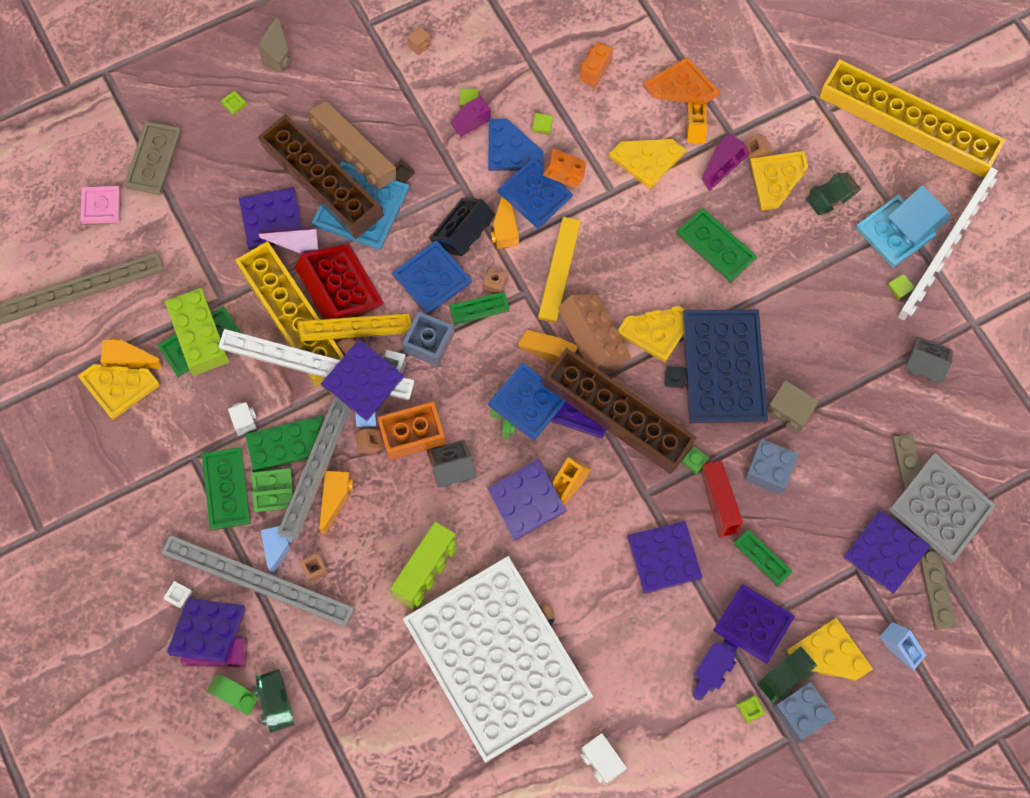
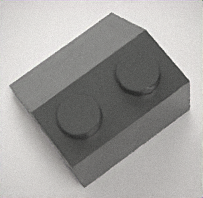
(929, 360)
(451, 464)

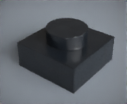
(675, 377)

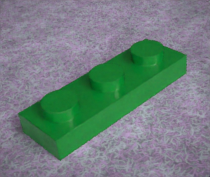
(479, 308)
(762, 558)

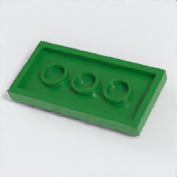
(716, 245)
(173, 352)
(283, 443)
(226, 489)

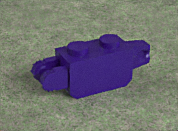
(713, 667)

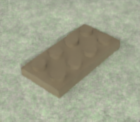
(153, 158)

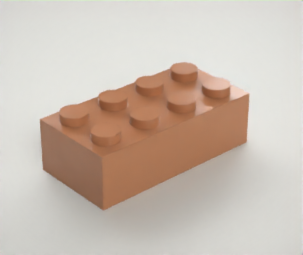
(594, 332)

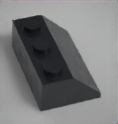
(463, 225)

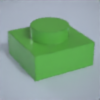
(695, 460)

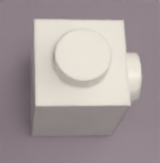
(242, 418)

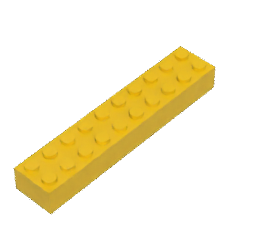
(912, 118)

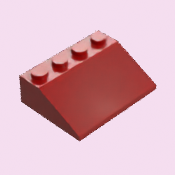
(338, 282)

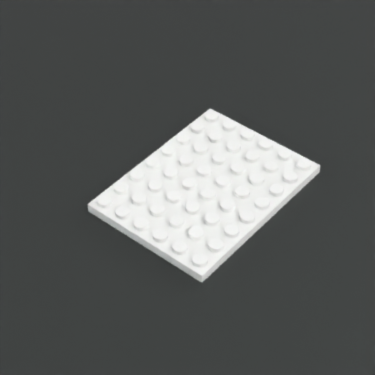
(497, 659)

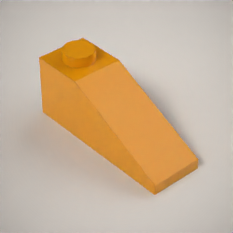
(696, 123)
(504, 226)
(545, 346)
(122, 354)
(570, 478)
(335, 494)

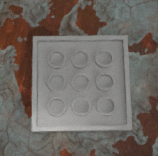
(942, 508)

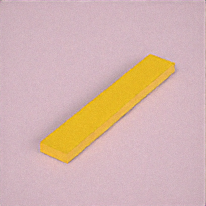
(559, 269)
(354, 327)

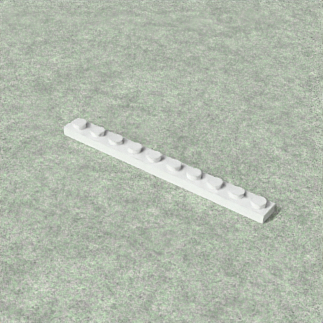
(945, 251)
(291, 358)

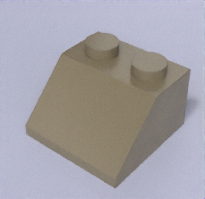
(792, 406)

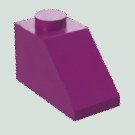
(471, 116)

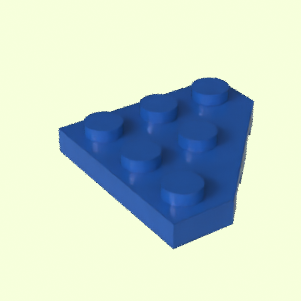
(510, 147)

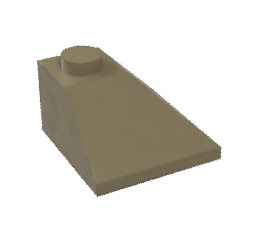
(274, 48)

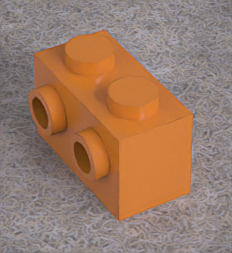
(596, 63)
(564, 168)

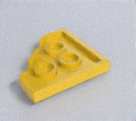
(647, 158)
(776, 177)
(654, 331)
(118, 387)
(834, 652)

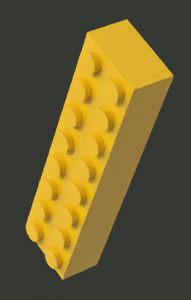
(283, 301)

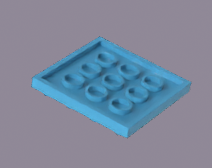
(390, 200)

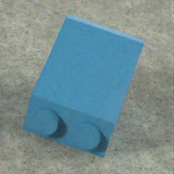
(919, 216)

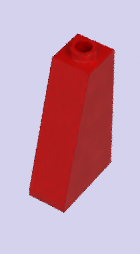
(721, 499)

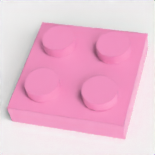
(100, 204)

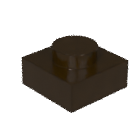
(403, 171)

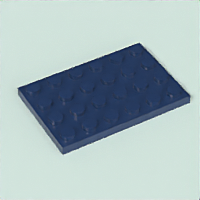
(724, 366)

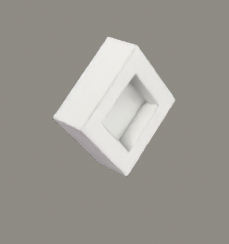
(177, 595)

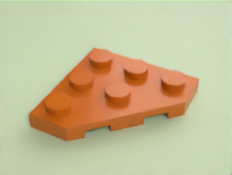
(682, 83)

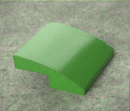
(272, 489)

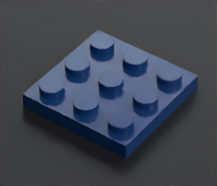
(534, 194)
(432, 277)
(526, 402)

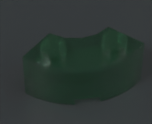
(838, 189)
(787, 674)
(274, 701)

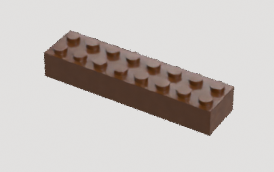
(321, 176)
(618, 410)

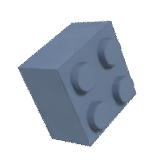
(428, 339)
(771, 467)
(804, 712)

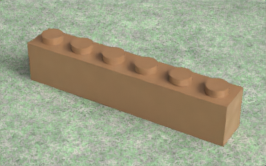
(352, 145)

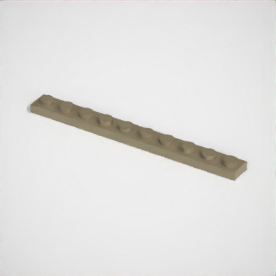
(80, 288)
(931, 562)

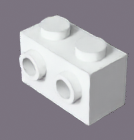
(602, 759)

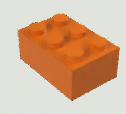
(411, 430)

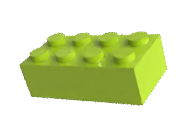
(196, 331)
(424, 566)

